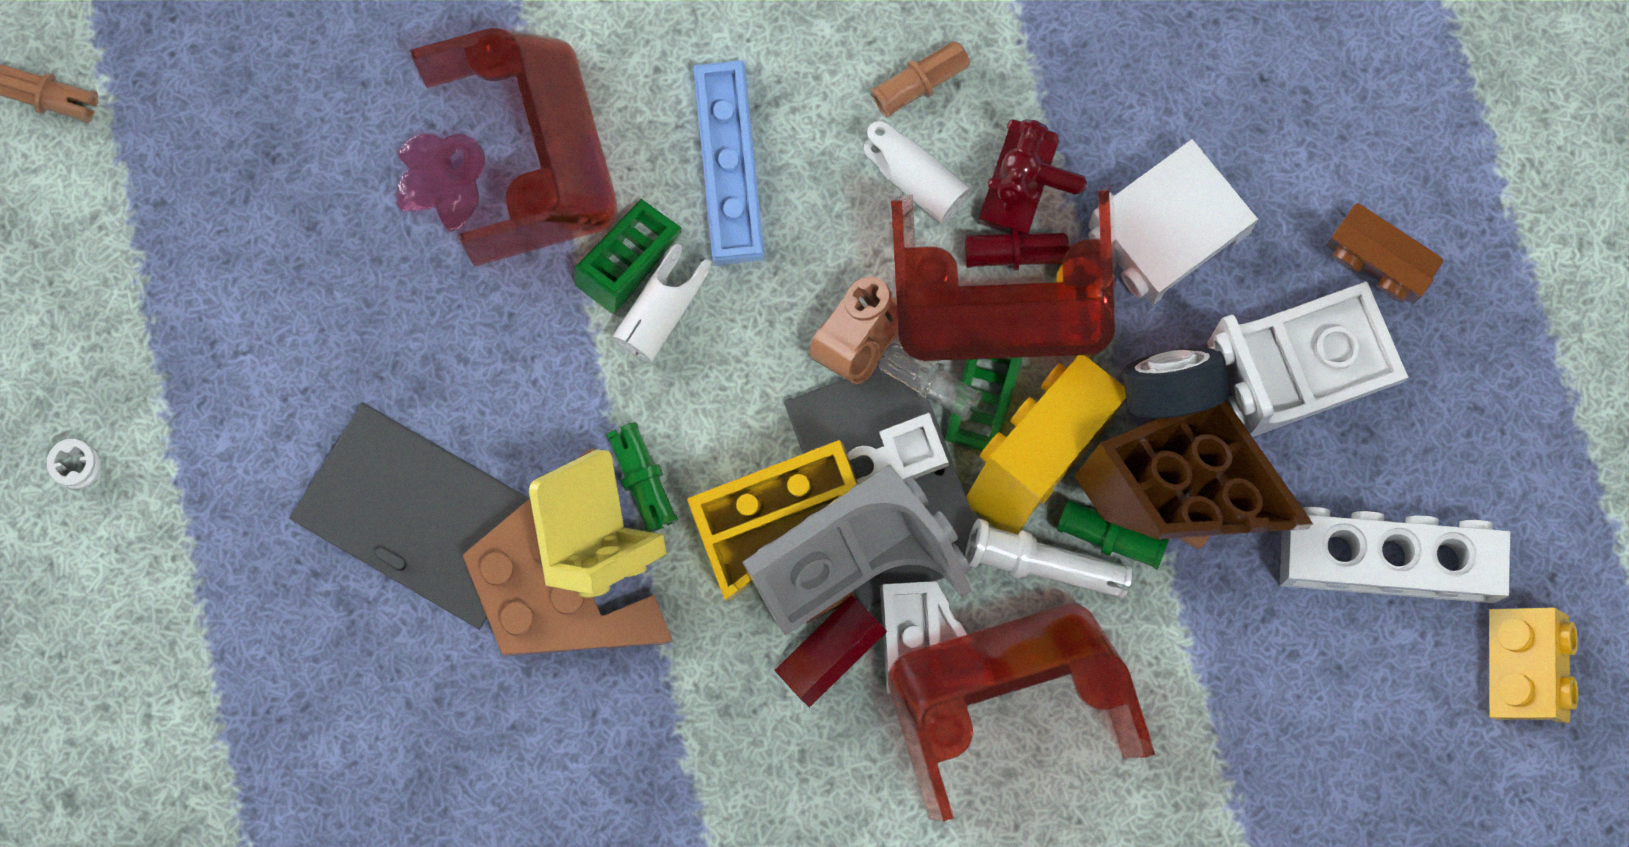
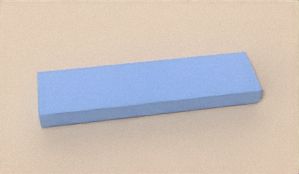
(728, 163)

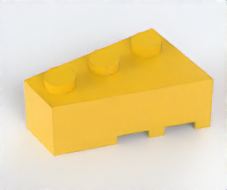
(1044, 443)
(764, 506)

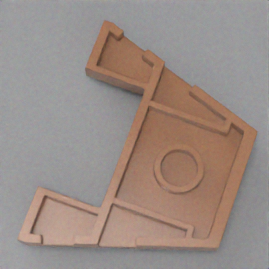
(543, 618)

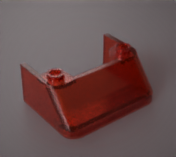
(573, 187)
(1004, 320)
(941, 680)

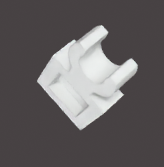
(908, 447)

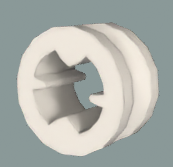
(74, 479)

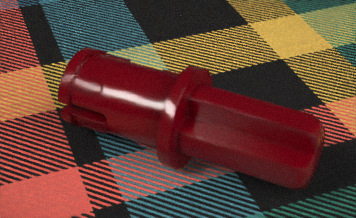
(1015, 249)

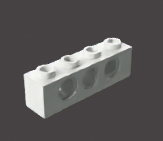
(1480, 551)

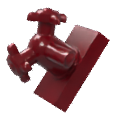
(1021, 177)

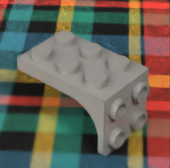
(849, 543)

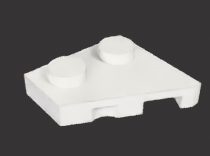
(914, 619)

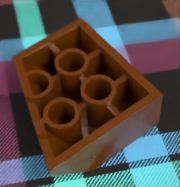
(1189, 479)

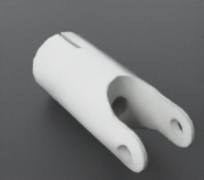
(916, 172)
(658, 309)

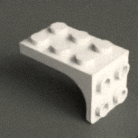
(1307, 359)

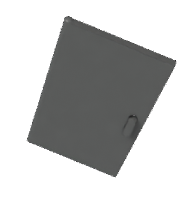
(855, 418)
(407, 501)

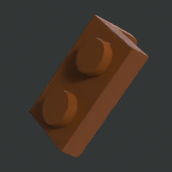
(1385, 253)

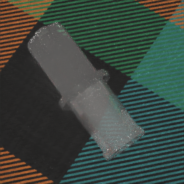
(930, 381)

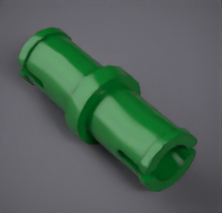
(642, 477)
(1090, 527)

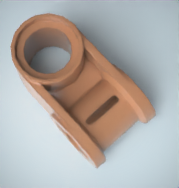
(855, 335)

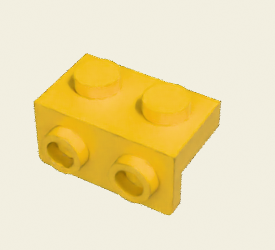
(1531, 664)

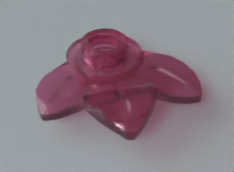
(435, 182)

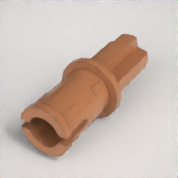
(920, 78)
(46, 93)

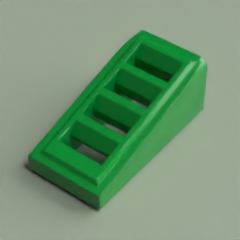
(614, 294)
(975, 440)

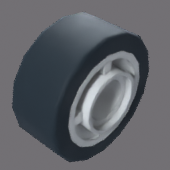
(1176, 383)

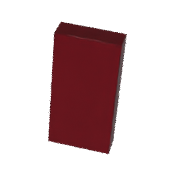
(830, 651)

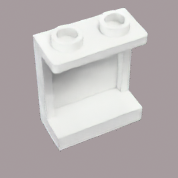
(1174, 221)

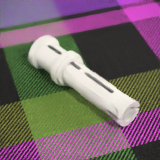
(1024, 556)

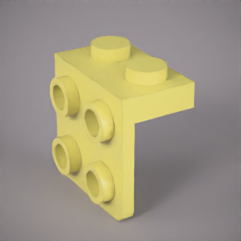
(583, 528)

